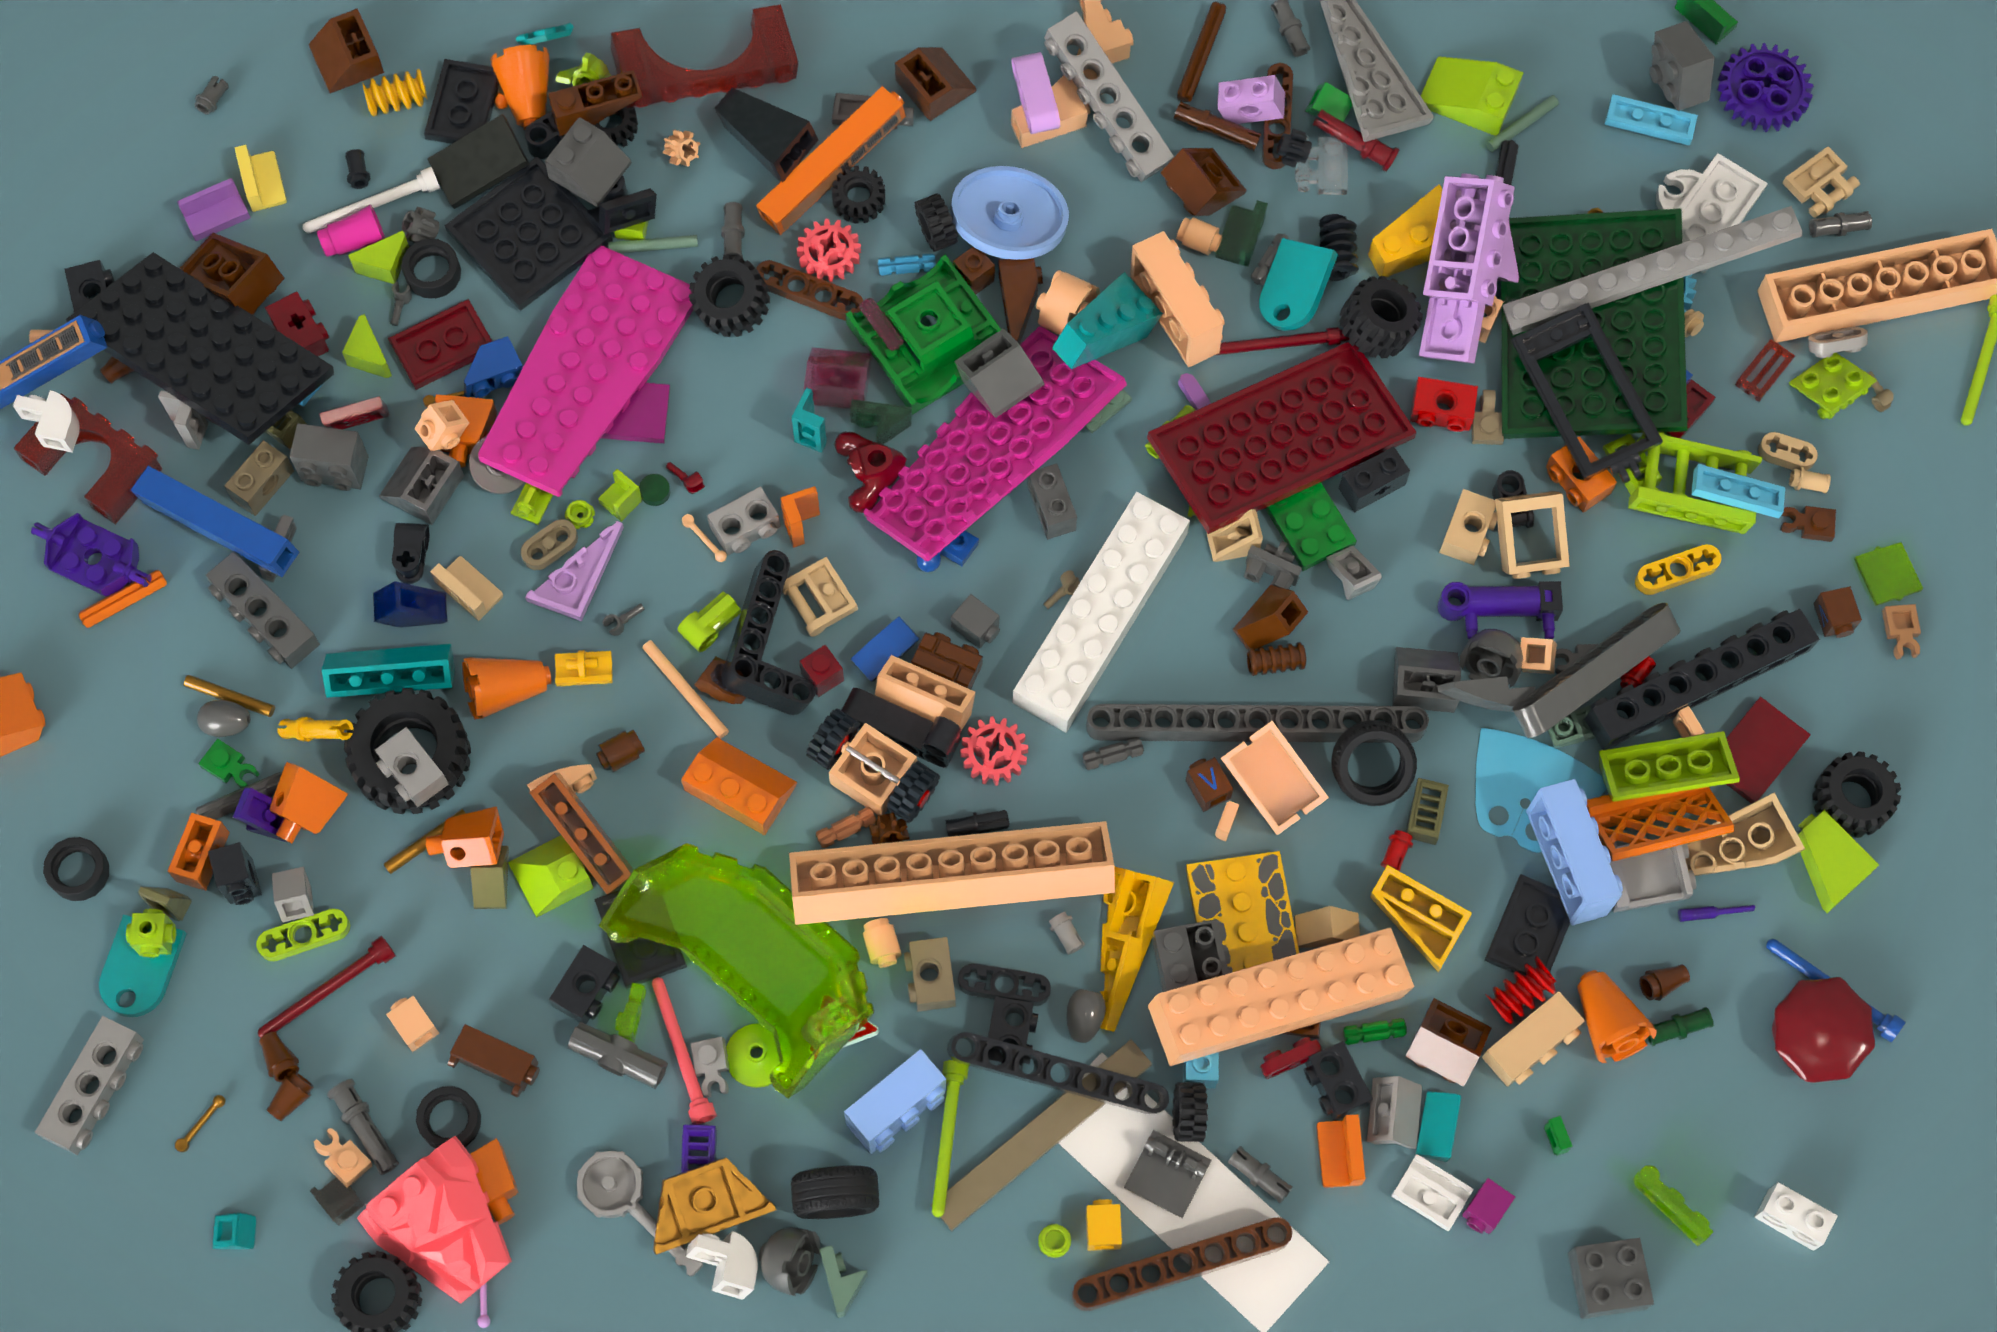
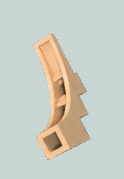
(1073, 113)

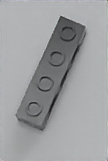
(234, 574)

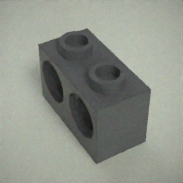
(1052, 501)

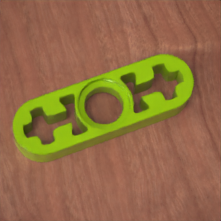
(282, 950)

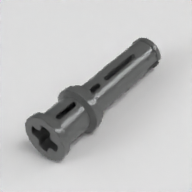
(356, 1114)

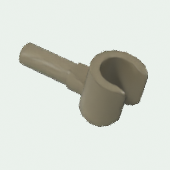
(1883, 398)
(1069, 586)

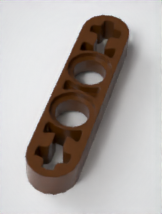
(1268, 137)
(811, 288)

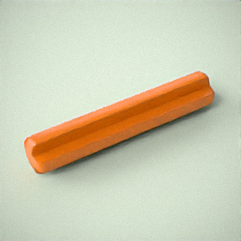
(121, 600)

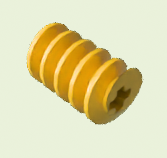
(395, 93)

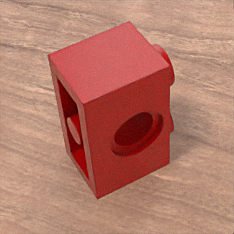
(1457, 396)

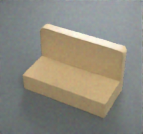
(467, 587)

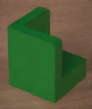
(1331, 101)

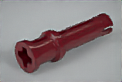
(1370, 149)

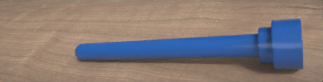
(1886, 1024)

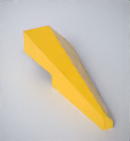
(1127, 934)

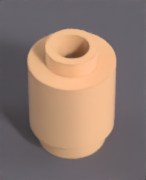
(1199, 235)
(881, 942)

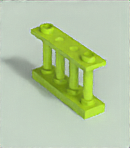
(1678, 504)

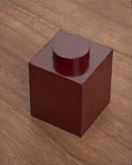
(822, 670)

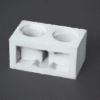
(1796, 1216)

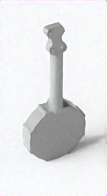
(612, 1187)

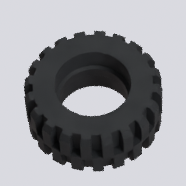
(391, 716)

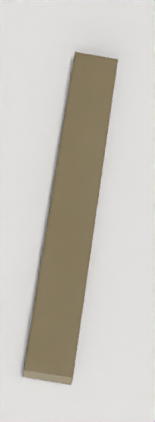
(1035, 1139)

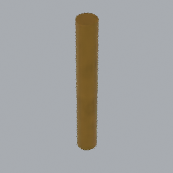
(229, 695)
(415, 848)

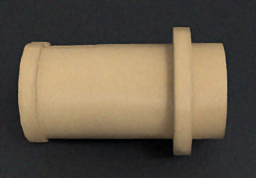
(1809, 480)

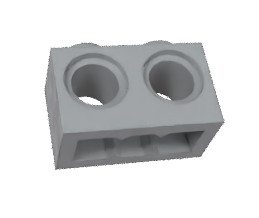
(739, 514)

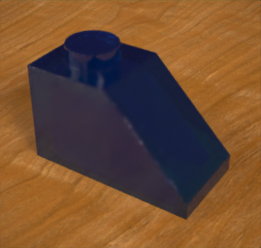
(409, 605)

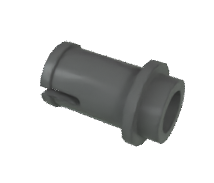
(210, 96)

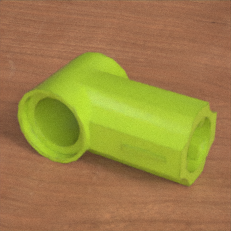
(704, 627)

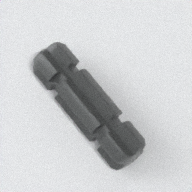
(1260, 273)
(1113, 753)

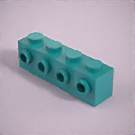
(387, 670)

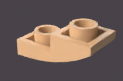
(578, 777)

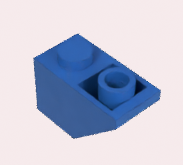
(492, 368)

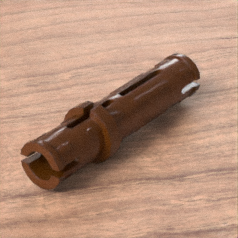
(1221, 127)

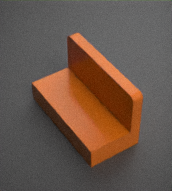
(797, 508)
(1341, 1152)

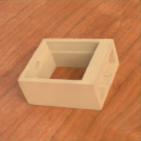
(1509, 505)

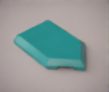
(545, 34)

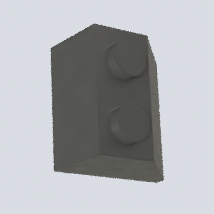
(587, 162)

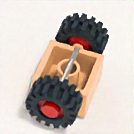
(872, 767)

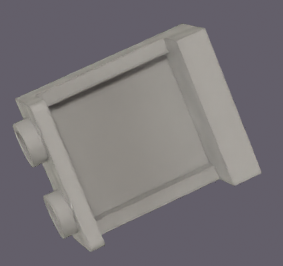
(1654, 878)

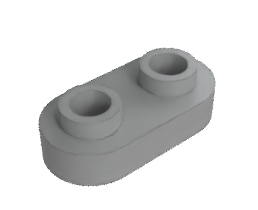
(1838, 340)

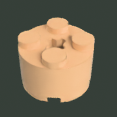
(1064, 301)

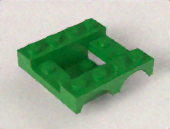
(959, 328)

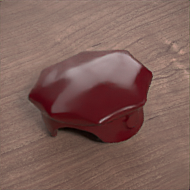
(1823, 1030)

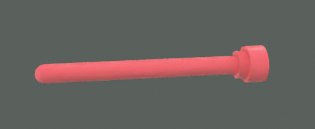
(700, 1108)

